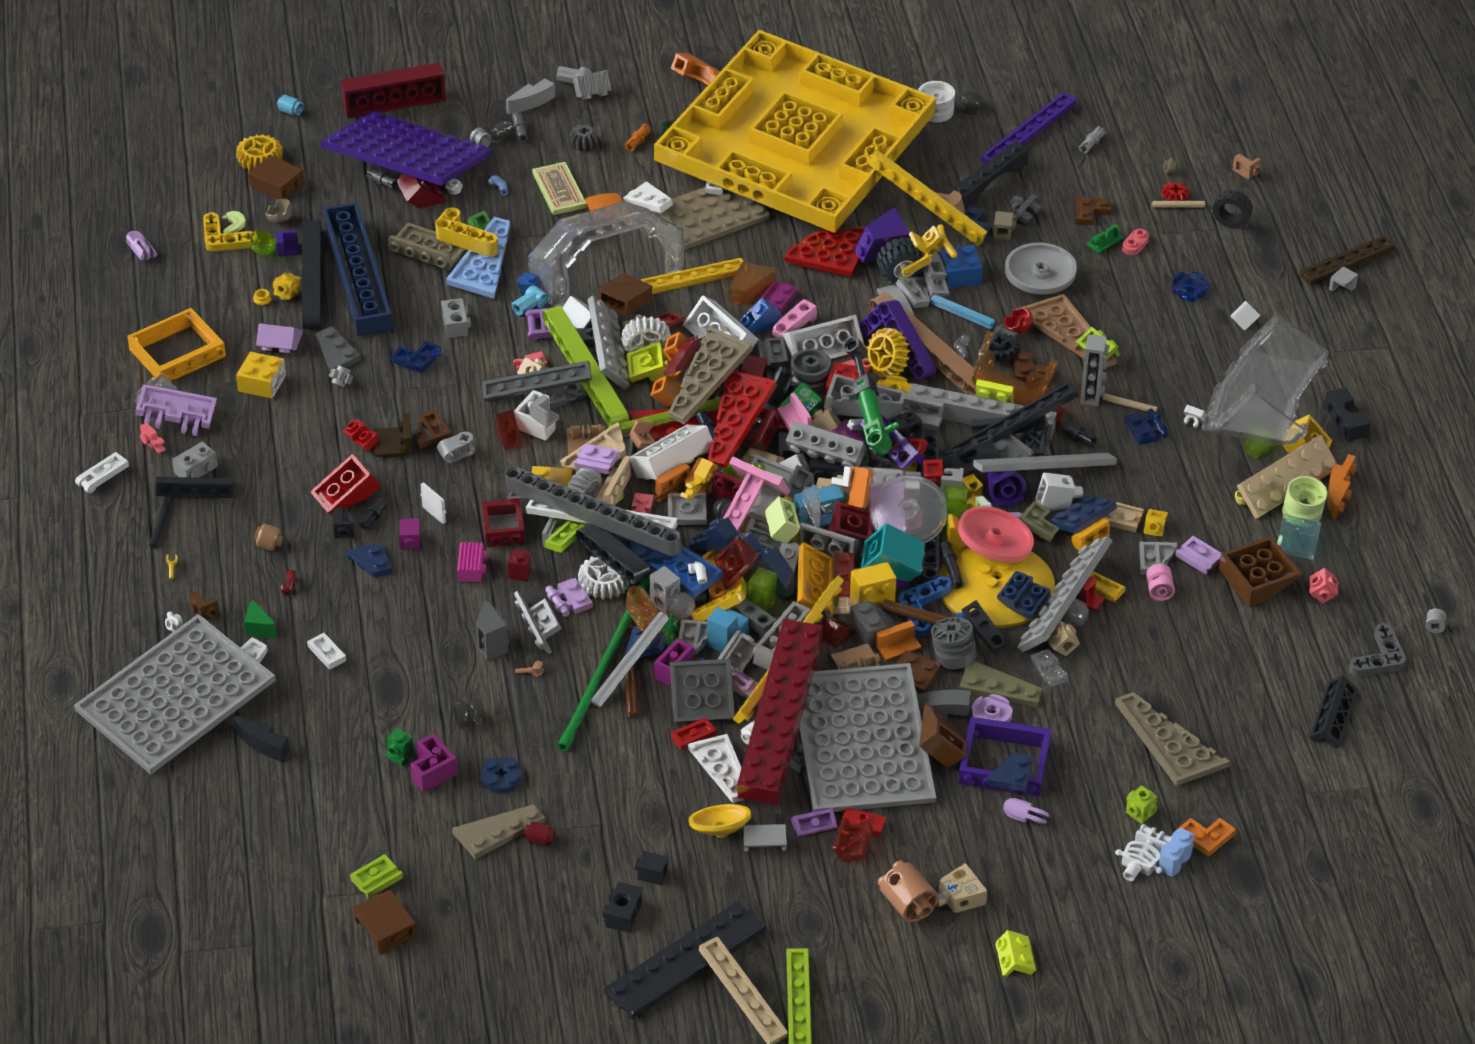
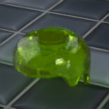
(262, 242)

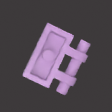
(573, 594)

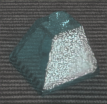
(1299, 536)

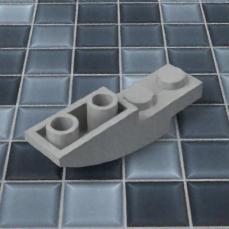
(935, 276)

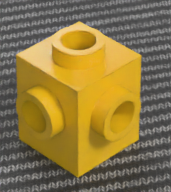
(286, 286)

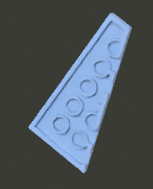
(480, 272)

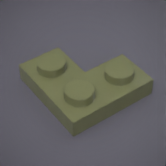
(1035, 520)

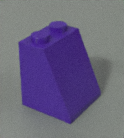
(880, 232)

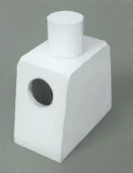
(1057, 491)

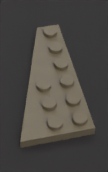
(709, 369)
(1171, 745)

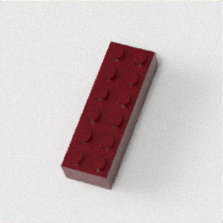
(393, 90)

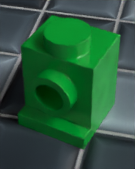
(399, 746)

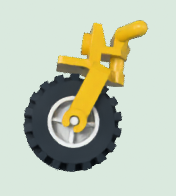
(903, 256)

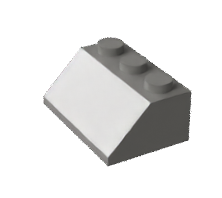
(829, 541)

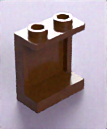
(385, 921)

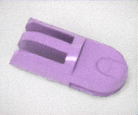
(140, 246)
(742, 683)
(1021, 811)

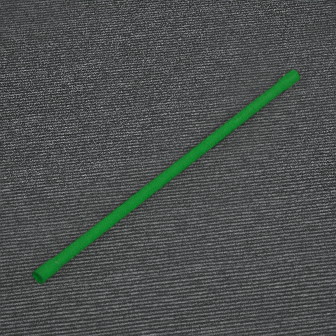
(569, 735)

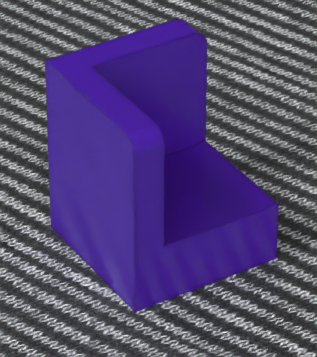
(287, 243)

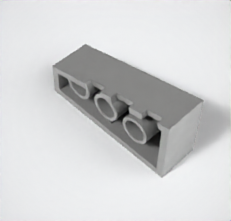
(844, 402)

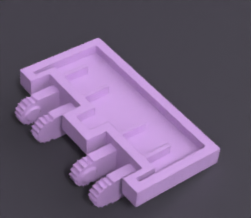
(175, 406)

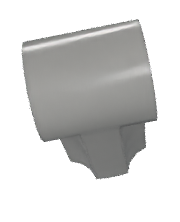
(566, 74)

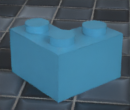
(722, 626)

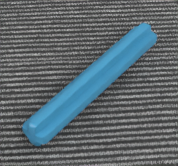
(962, 311)

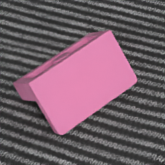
(794, 412)

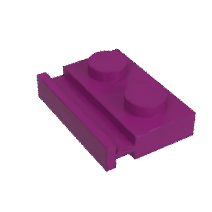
(780, 294)

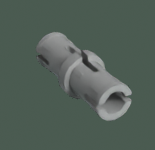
(1092, 140)

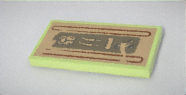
(559, 188)

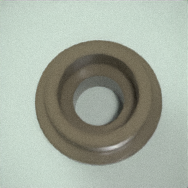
(1169, 166)

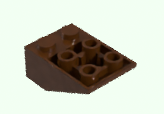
(941, 738)

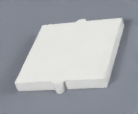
(433, 503)

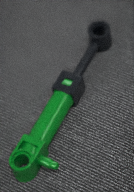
(866, 391)

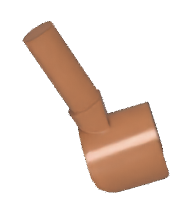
(536, 670)

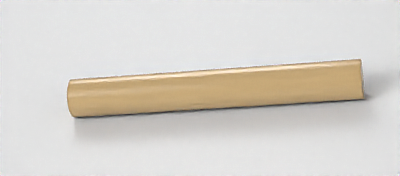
(1178, 204)
(1128, 403)

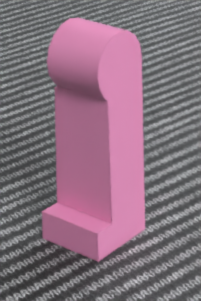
(795, 318)

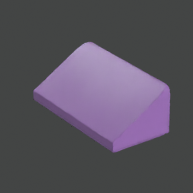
(814, 822)

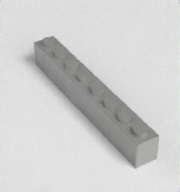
(965, 407)

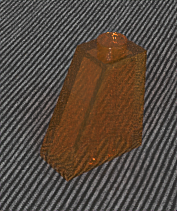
(750, 282)

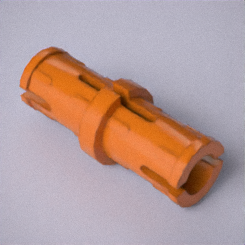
(637, 137)

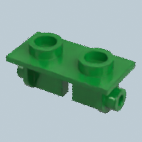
(1105, 239)
(670, 630)

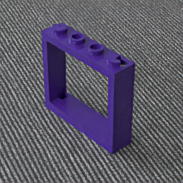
(1008, 733)

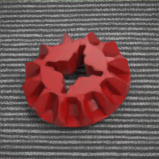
(1169, 194)

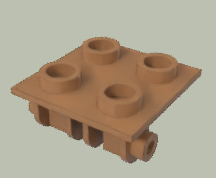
(578, 437)
(856, 657)

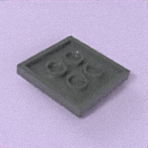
(702, 690)

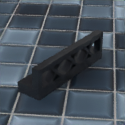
(194, 487)
(1330, 707)

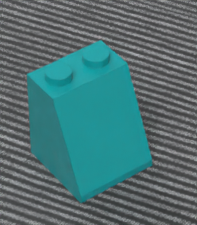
(898, 549)

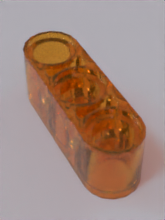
(640, 607)

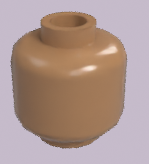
(268, 537)

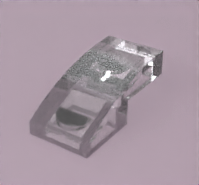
(1048, 668)

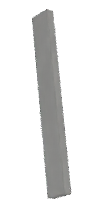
(1044, 462)

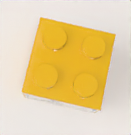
(261, 375)

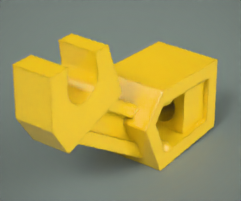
(702, 476)
(974, 490)

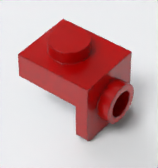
(933, 470)
(1088, 594)

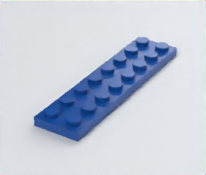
(679, 567)

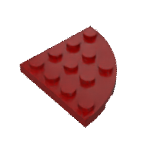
(828, 251)

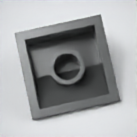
(868, 619)

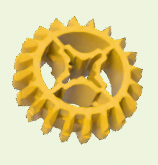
(257, 149)
(887, 352)

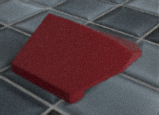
(672, 320)

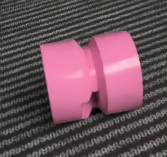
(1160, 582)

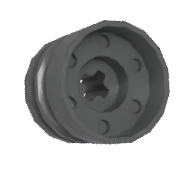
(954, 642)

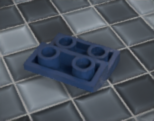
(1023, 595)

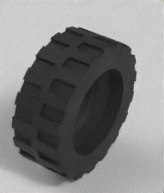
(1227, 218)

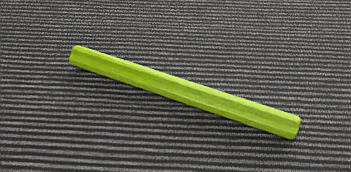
(664, 417)

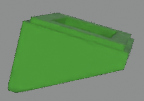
(479, 220)

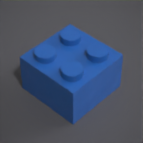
(963, 269)

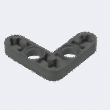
(1391, 659)

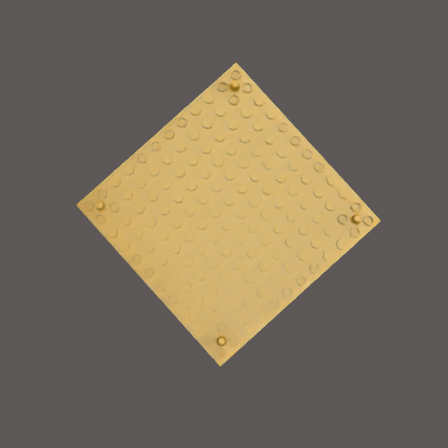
(794, 130)

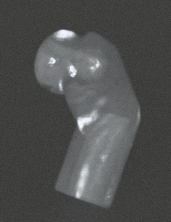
(960, 345)

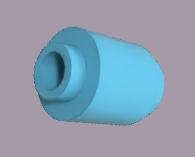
(290, 105)

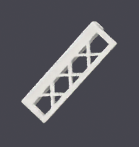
(880, 476)

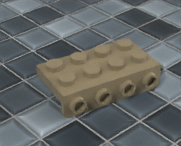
(424, 246)

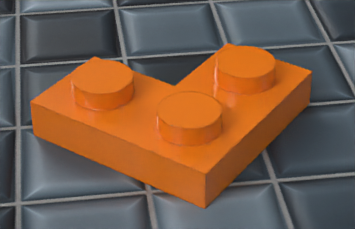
(1209, 839)

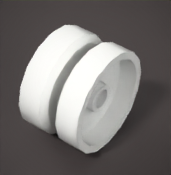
(944, 99)

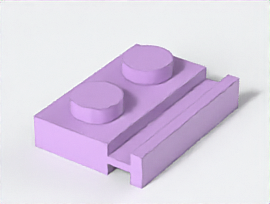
(597, 458)
(1199, 555)

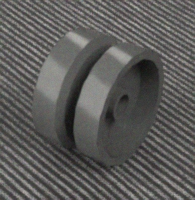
(811, 368)

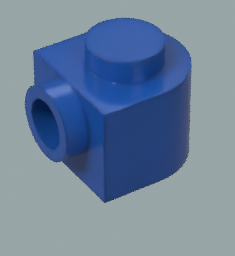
(528, 280)

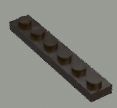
(1348, 259)

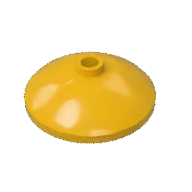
(720, 819)

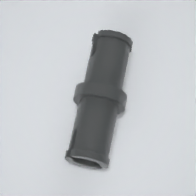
(519, 127)
(382, 178)

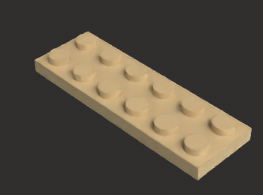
(1269, 486)

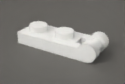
(101, 472)

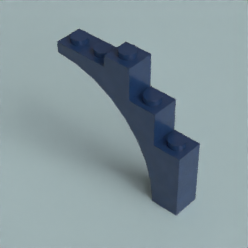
(723, 532)

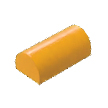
(1094, 531)

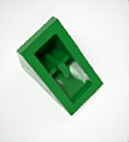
(258, 623)

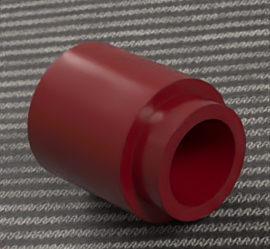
(539, 833)

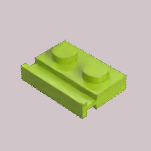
(376, 876)

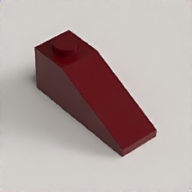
(684, 356)

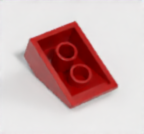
(345, 486)

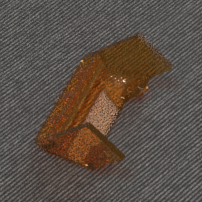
(1024, 392)

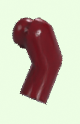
(291, 581)

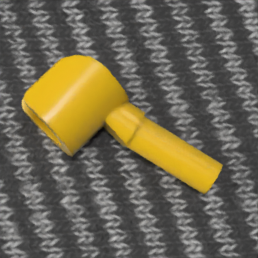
(171, 565)

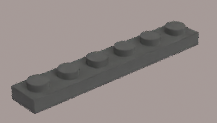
(537, 380)

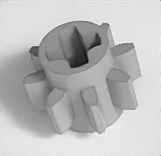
(341, 376)

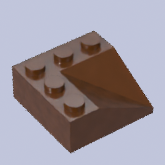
(1258, 570)

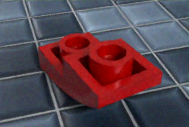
(361, 434)

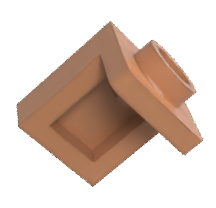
(641, 435)

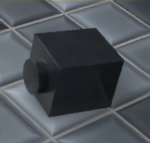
(652, 868)

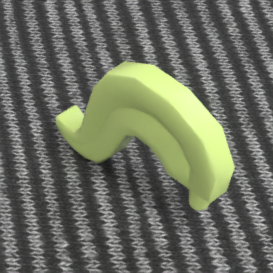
(237, 219)

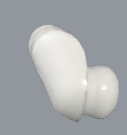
(700, 571)

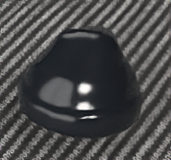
(882, 461)

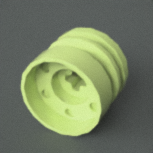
(1305, 498)

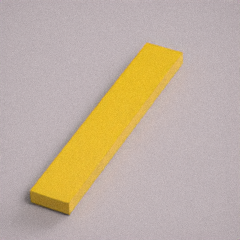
(694, 275)

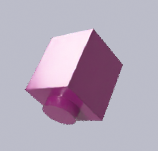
(409, 534)

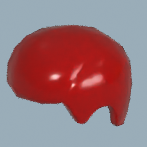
(1019, 320)

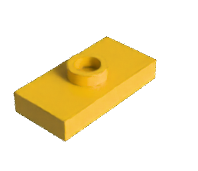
(1107, 587)

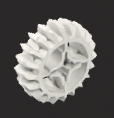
(644, 333)
(600, 579)

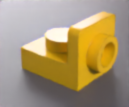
(1155, 522)

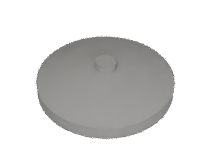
(1040, 268)

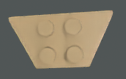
(609, 438)

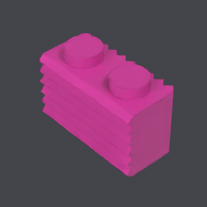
(471, 562)

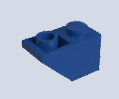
(761, 316)

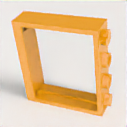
(187, 363)

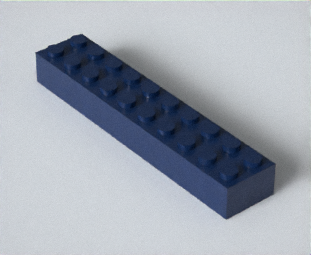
(357, 269)

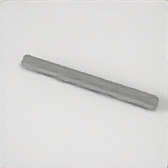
(629, 659)

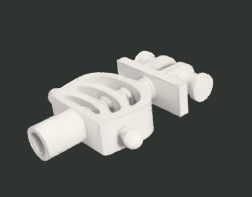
(1143, 853)

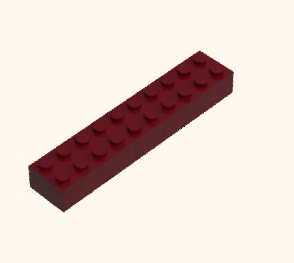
(780, 712)

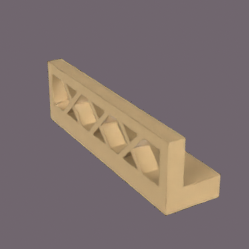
(616, 482)

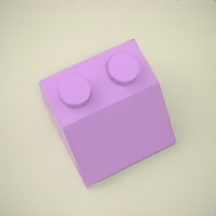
(278, 337)

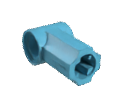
(533, 297)

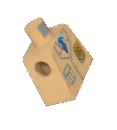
(961, 890)

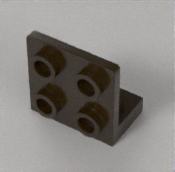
(395, 440)

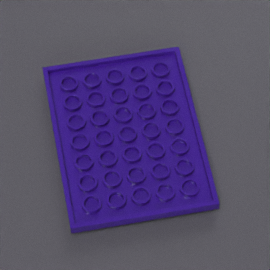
(406, 148)

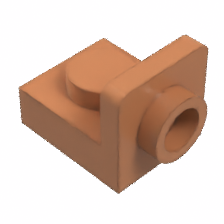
(1246, 167)

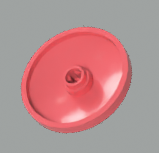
(995, 534)

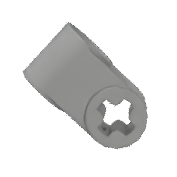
(456, 448)

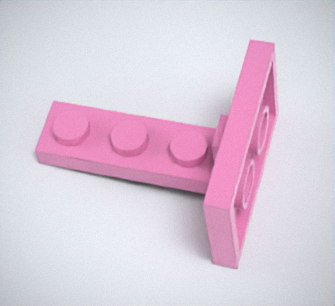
(753, 483)

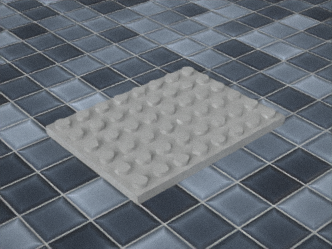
(174, 693)
(864, 740)

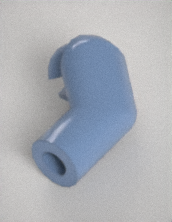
(496, 180)

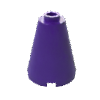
(1006, 487)

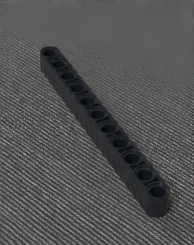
(931, 558)

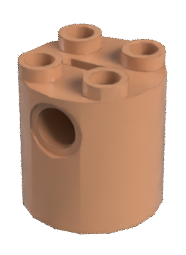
(908, 891)

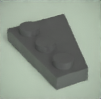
(336, 349)

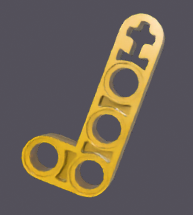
(452, 231)

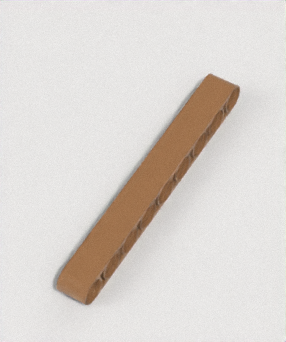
(944, 357)

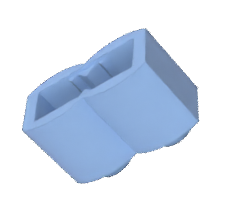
(1176, 852)

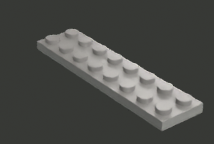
(1064, 594)

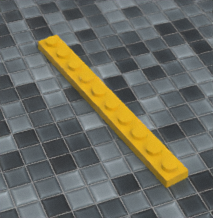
(813, 616)

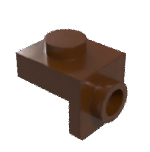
(205, 610)

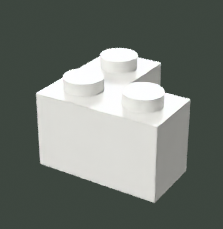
(528, 424)

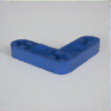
(917, 600)

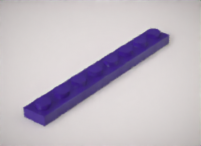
(1033, 125)

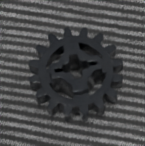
(1004, 347)

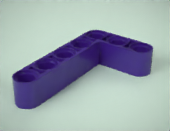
(893, 316)

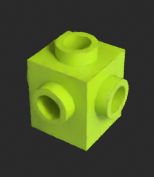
(1141, 804)

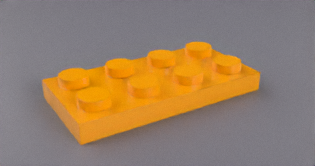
(814, 575)

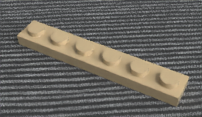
(743, 991)

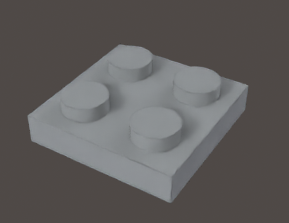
(687, 511)

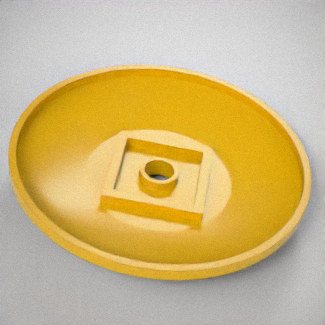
(981, 585)

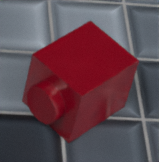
(519, 565)

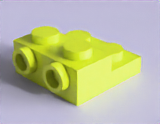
(647, 362)

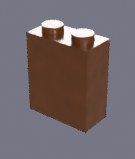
(276, 177)
(625, 294)

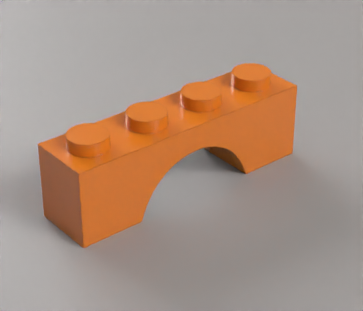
(693, 67)
(669, 386)

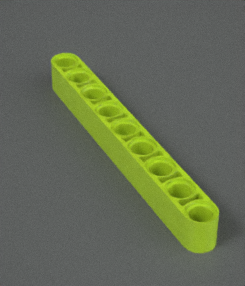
(576, 351)

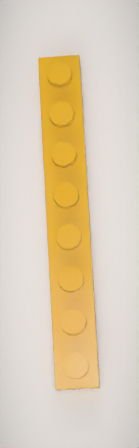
(927, 197)

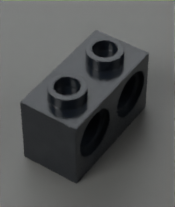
(909, 425)

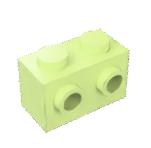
(782, 520)

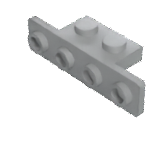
(541, 620)

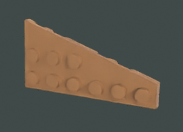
(1062, 323)

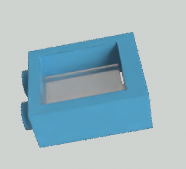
(828, 499)

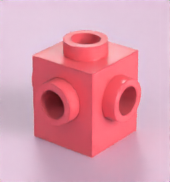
(1323, 585)

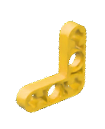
(218, 241)
(733, 596)

